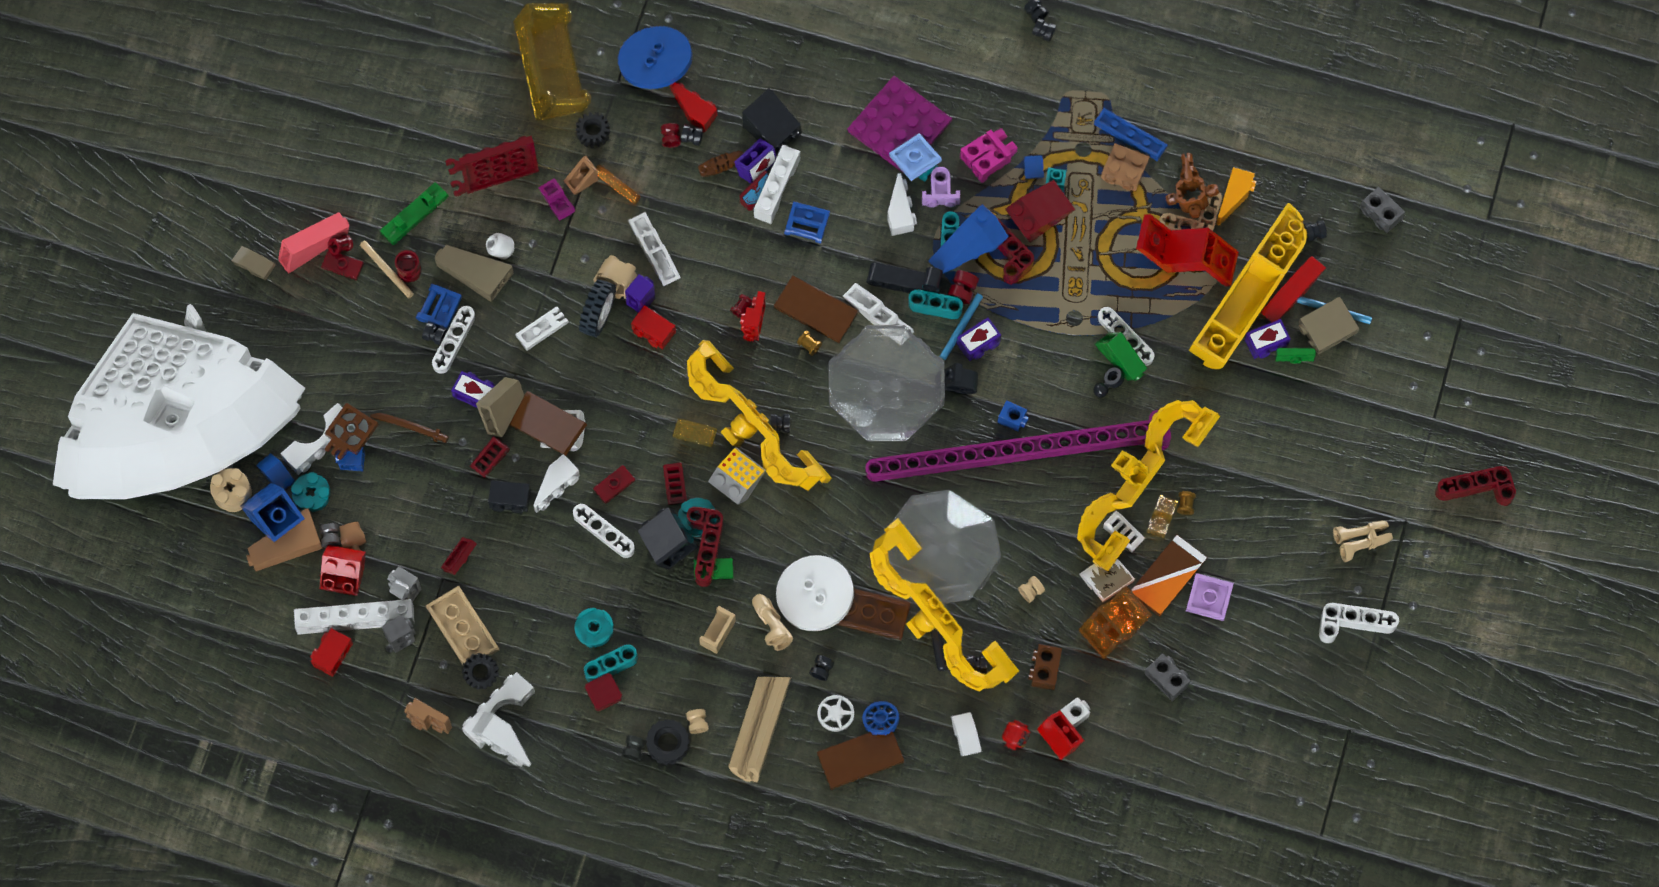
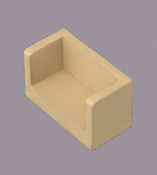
(718, 630)

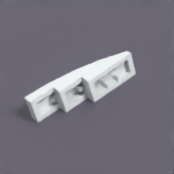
(654, 249)
(872, 307)

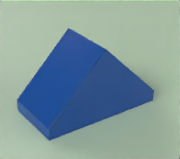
(275, 471)

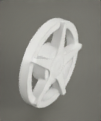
(835, 713)

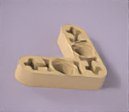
(1194, 223)

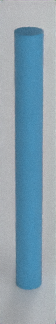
(1317, 304)
(961, 326)

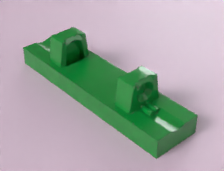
(414, 213)

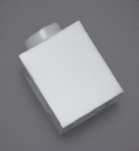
(1079, 705)

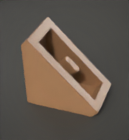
(581, 176)

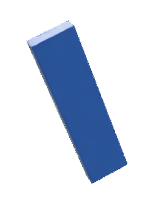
(1130, 134)

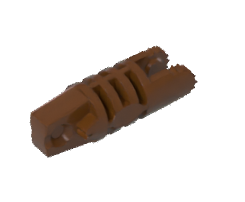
(719, 164)

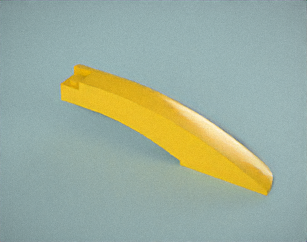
(1251, 289)

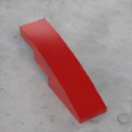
(1293, 289)

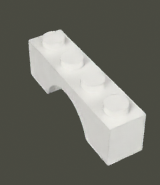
(776, 182)
(301, 455)
(514, 691)

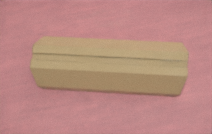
(758, 727)

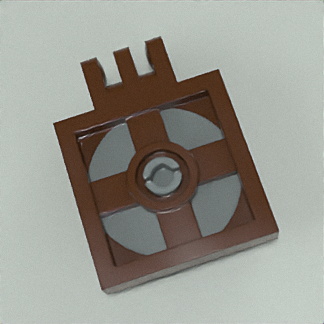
(349, 431)

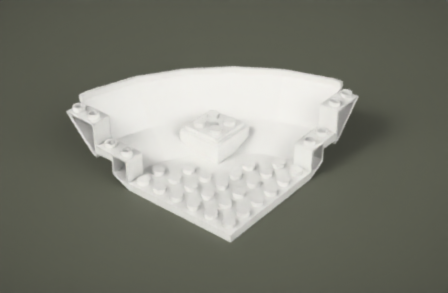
(164, 374)

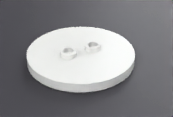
(815, 593)

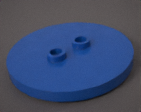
(655, 57)

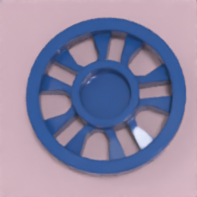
(880, 718)

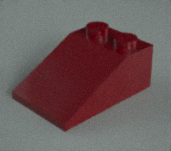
(1040, 210)

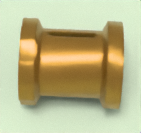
(809, 343)
(1186, 508)

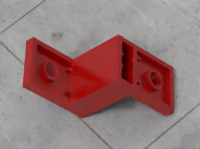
(1187, 250)

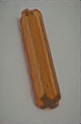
(617, 184)

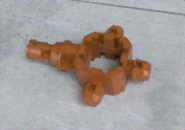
(1190, 181)

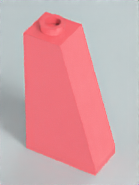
(311, 241)

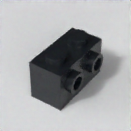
(509, 496)

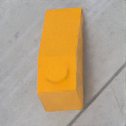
(1237, 191)

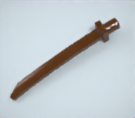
(436, 435)

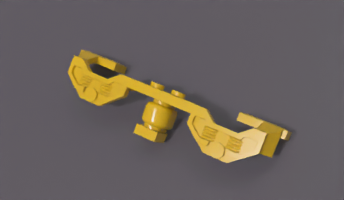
(747, 424)
(1138, 476)
(934, 614)

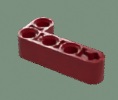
(1015, 257)
(1475, 487)
(706, 547)

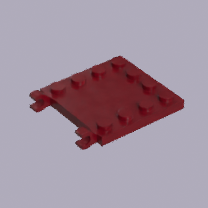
(494, 165)

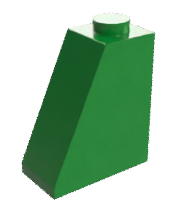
(1121, 355)

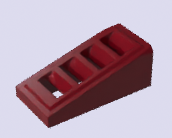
(500, 455)
(675, 467)

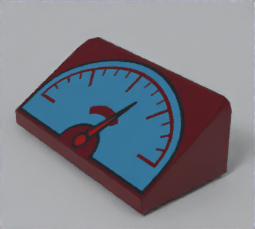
(750, 195)

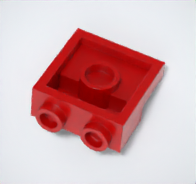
(753, 318)

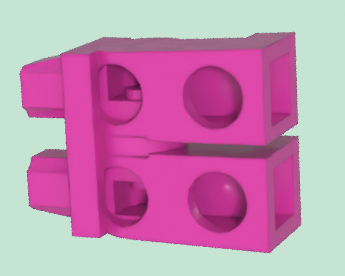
(988, 154)

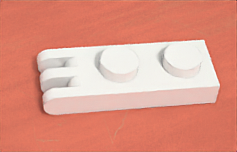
(541, 328)

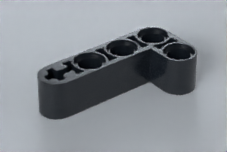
(904, 279)

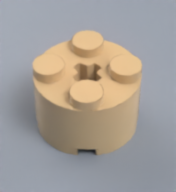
(617, 273)
(227, 480)

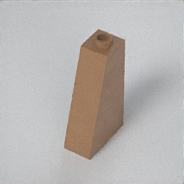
(295, 543)

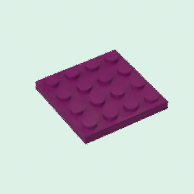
(895, 118)

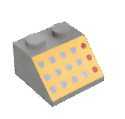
(737, 476)

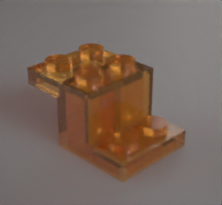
(1115, 622)

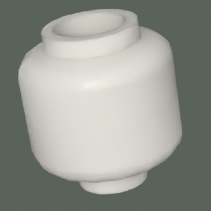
(500, 246)

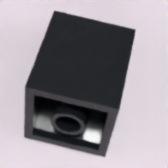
(771, 121)
(667, 538)

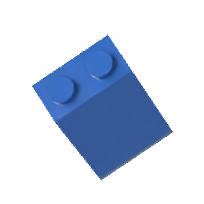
(272, 511)

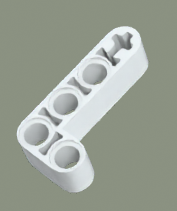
(1358, 623)

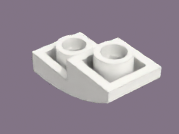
(966, 733)

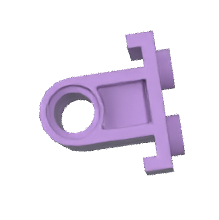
(940, 190)

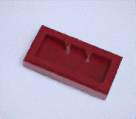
(342, 265)
(614, 484)
(458, 555)

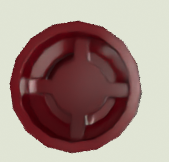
(408, 266)
(963, 286)

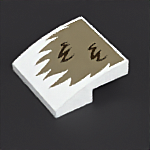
(1107, 582)

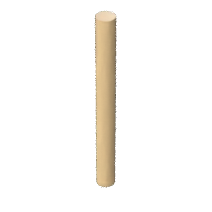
(388, 271)

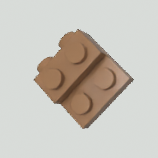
(1125, 167)
(424, 716)

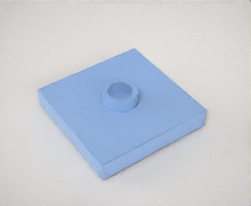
(915, 157)

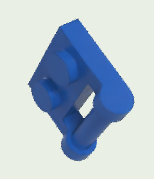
(810, 217)
(444, 309)

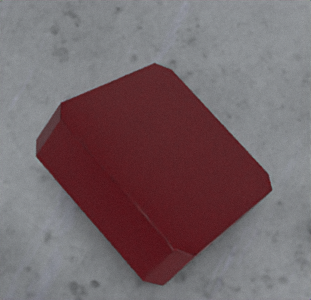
(603, 692)

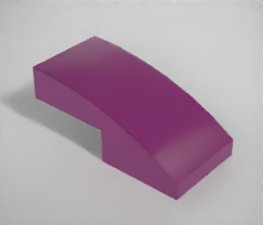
(556, 199)

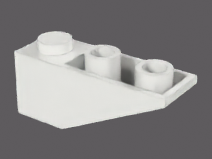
(899, 212)
(557, 478)

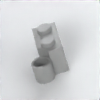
(403, 584)

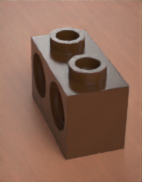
(1048, 667)

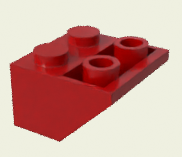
(342, 570)

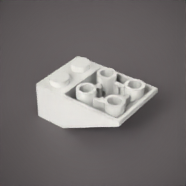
(498, 733)

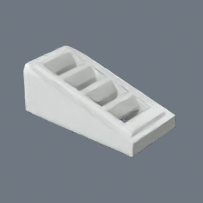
(193, 319)
(1128, 527)

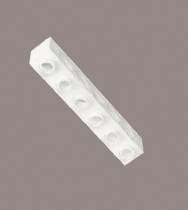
(351, 616)

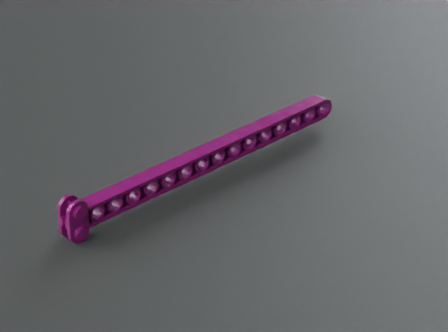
(1016, 446)

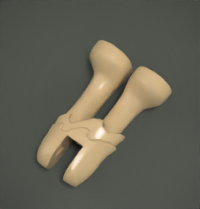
(1372, 540)
(779, 635)

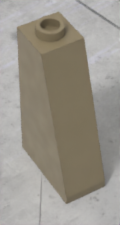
(475, 271)

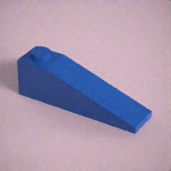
(975, 237)

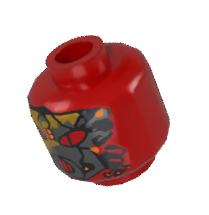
(1016, 735)

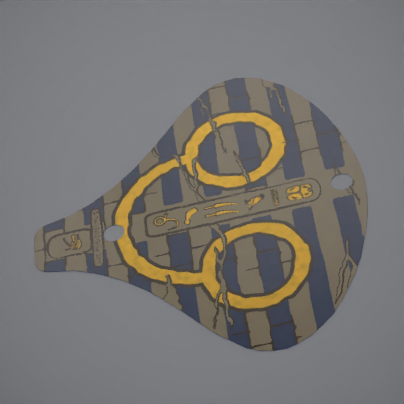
(1092, 252)

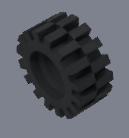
(588, 120)
(469, 665)

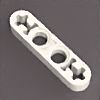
(1129, 333)
(450, 338)
(603, 531)

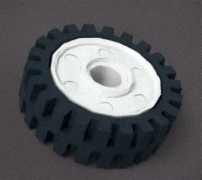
(597, 308)

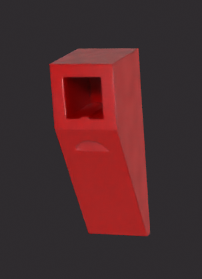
(694, 107)

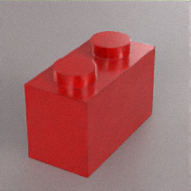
(653, 327)
(331, 651)
(1060, 735)

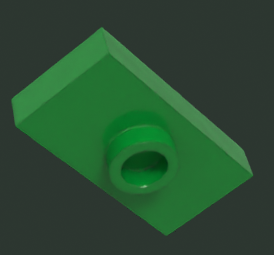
(1295, 355)
(722, 570)

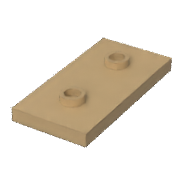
(461, 625)

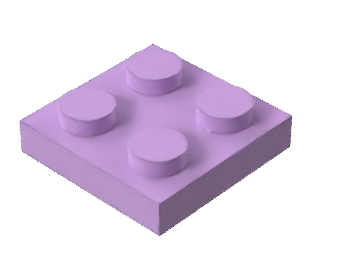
(1209, 597)

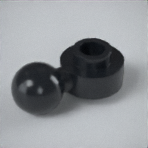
(1113, 378)

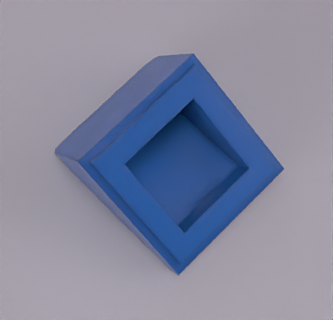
(1033, 167)

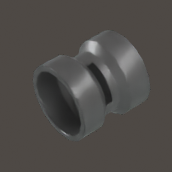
(330, 535)

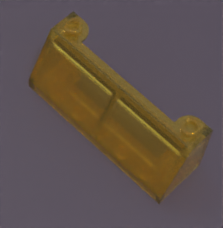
(549, 60)

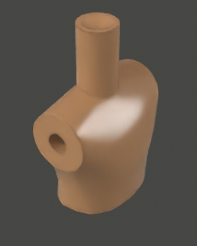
(352, 535)

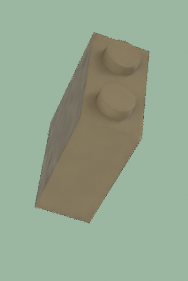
(1328, 325)

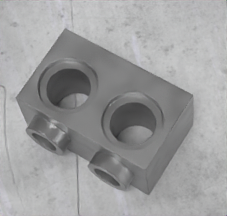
(1386, 207)
(399, 633)
(1163, 680)

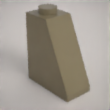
(500, 406)

